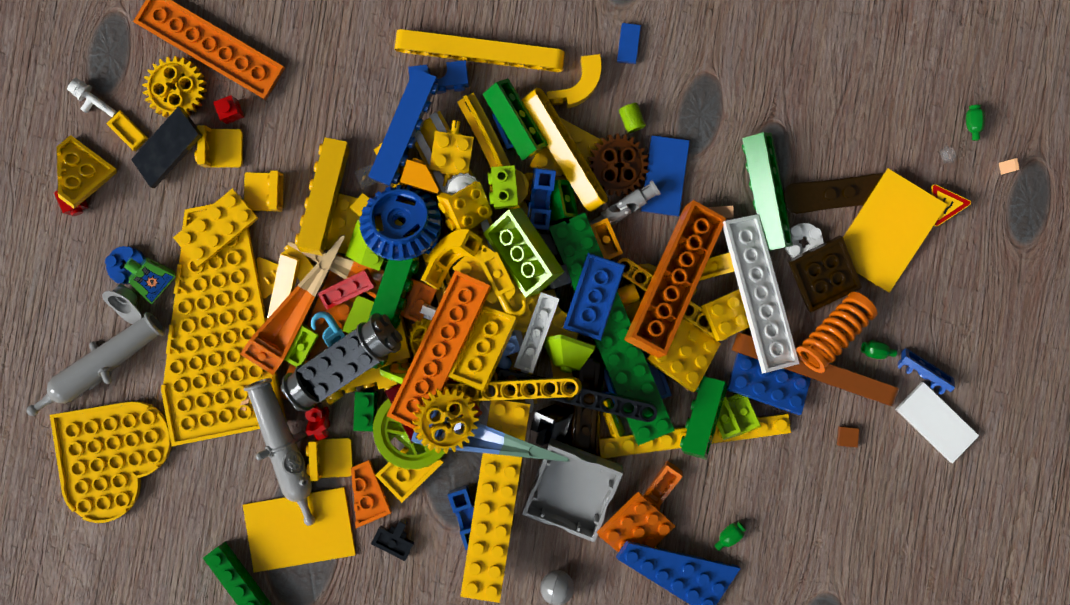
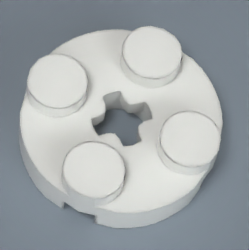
(810, 232)

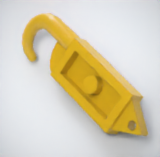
(500, 280)

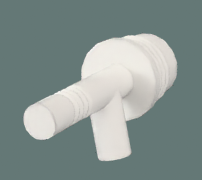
(82, 91)

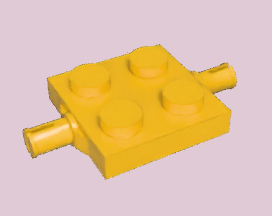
(451, 152)

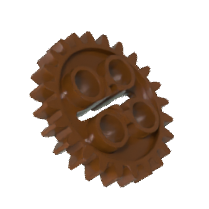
(634, 164)

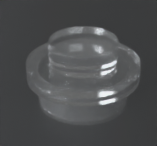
(947, 154)

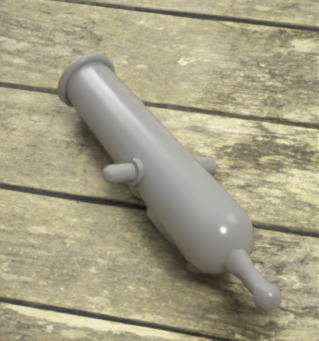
(99, 363)
(281, 446)

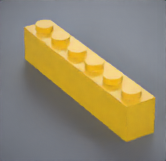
(323, 196)

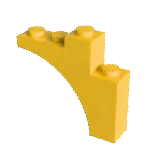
(373, 375)

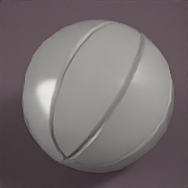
(557, 587)

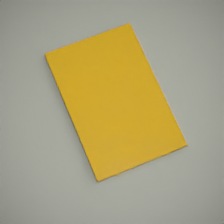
(891, 229)
(282, 538)

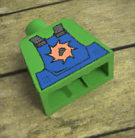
(149, 277)

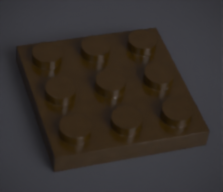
(825, 273)

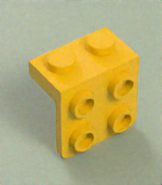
(219, 148)
(465, 207)
(329, 458)

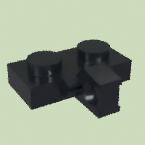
(393, 540)

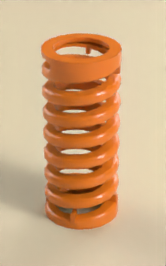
(820, 351)

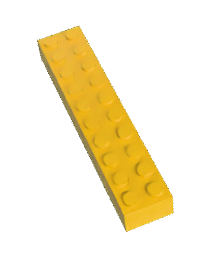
(494, 507)

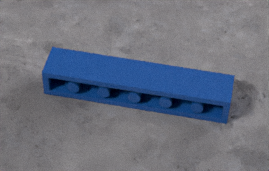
(403, 128)

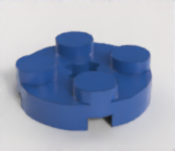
(115, 261)

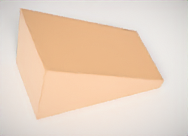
(725, 211)

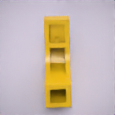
(584, 88)
(447, 252)

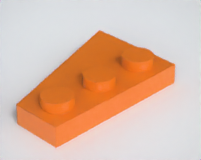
(369, 496)

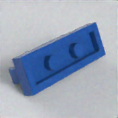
(926, 371)

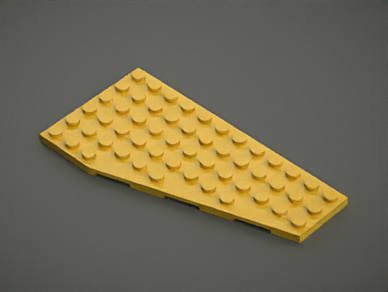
(210, 325)

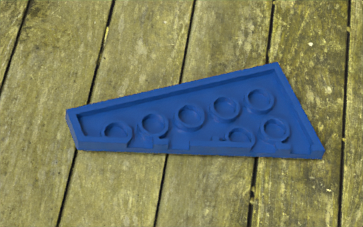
(684, 575)

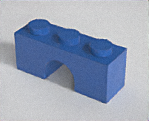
(455, 77)
(539, 204)
(463, 508)

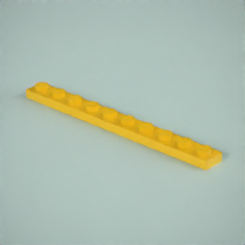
(627, 445)

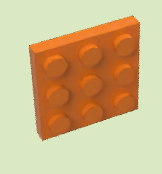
(636, 522)

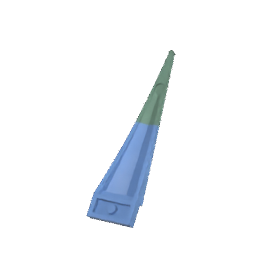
(495, 442)

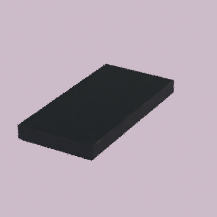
(166, 147)

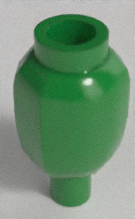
(975, 121)
(877, 350)
(730, 535)

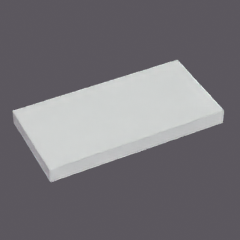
(937, 422)

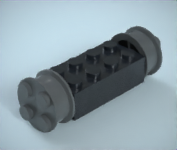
(341, 362)

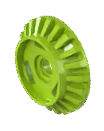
(387, 429)

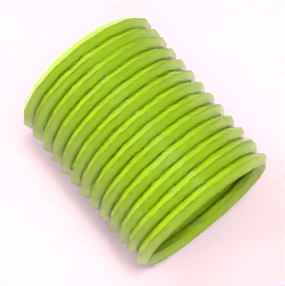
(632, 117)

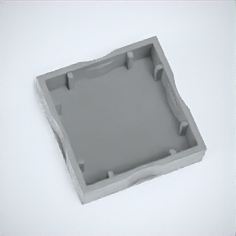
(573, 492)

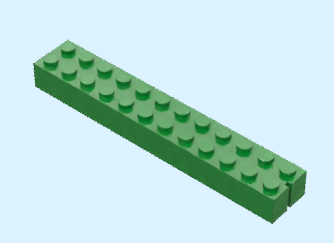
(622, 360)

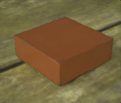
(848, 436)

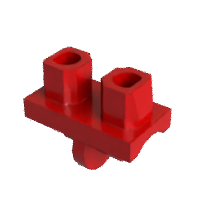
(318, 422)

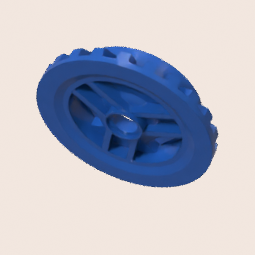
(391, 241)

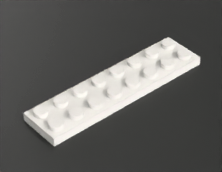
(760, 293)

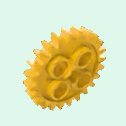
(160, 78)
(449, 438)

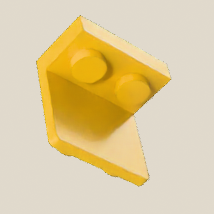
(264, 191)

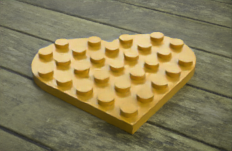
(106, 454)

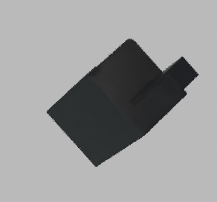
(551, 423)

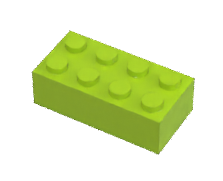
(523, 252)

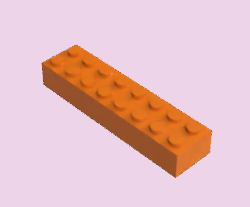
(675, 279)

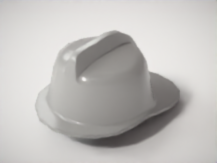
(123, 302)

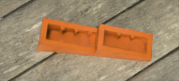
(663, 484)

